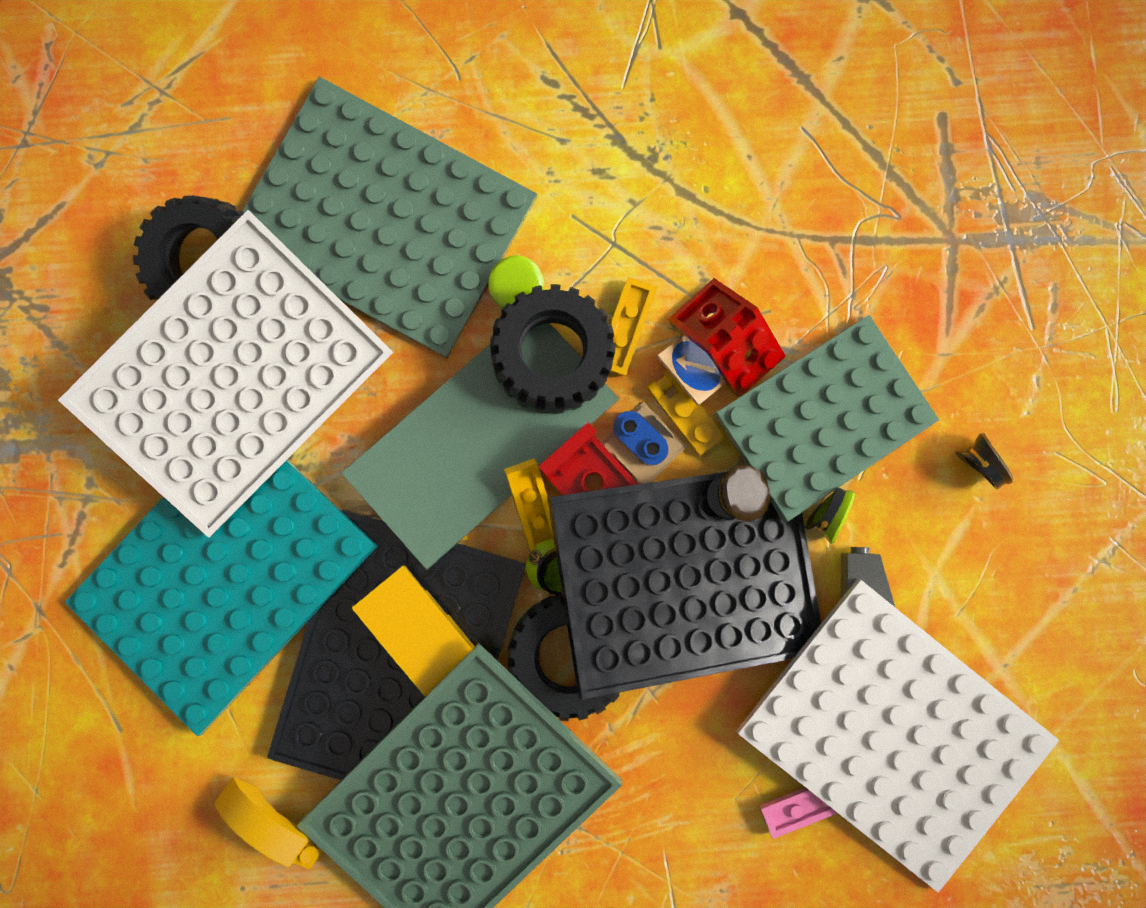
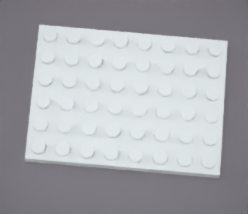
(226, 374)
(897, 735)

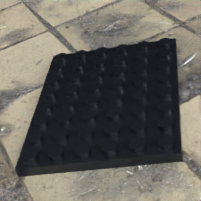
(673, 589)
(347, 684)

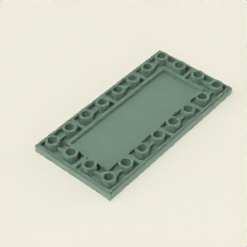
(448, 457)

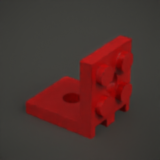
(729, 335)
(581, 457)

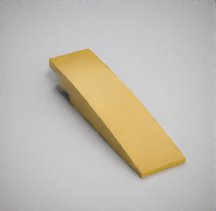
(413, 629)

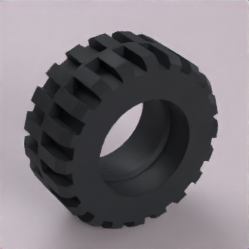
(166, 232)
(560, 308)
(526, 668)

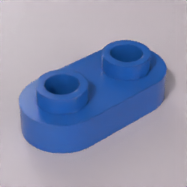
(640, 438)

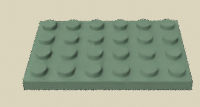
(827, 417)

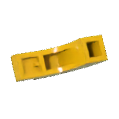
(263, 827)

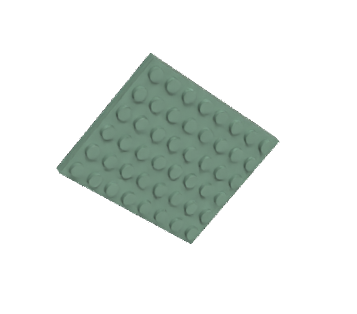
(388, 215)
(461, 794)

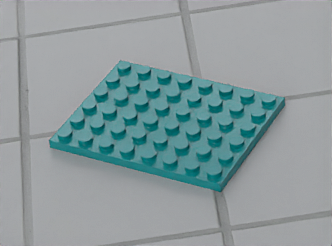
(215, 610)

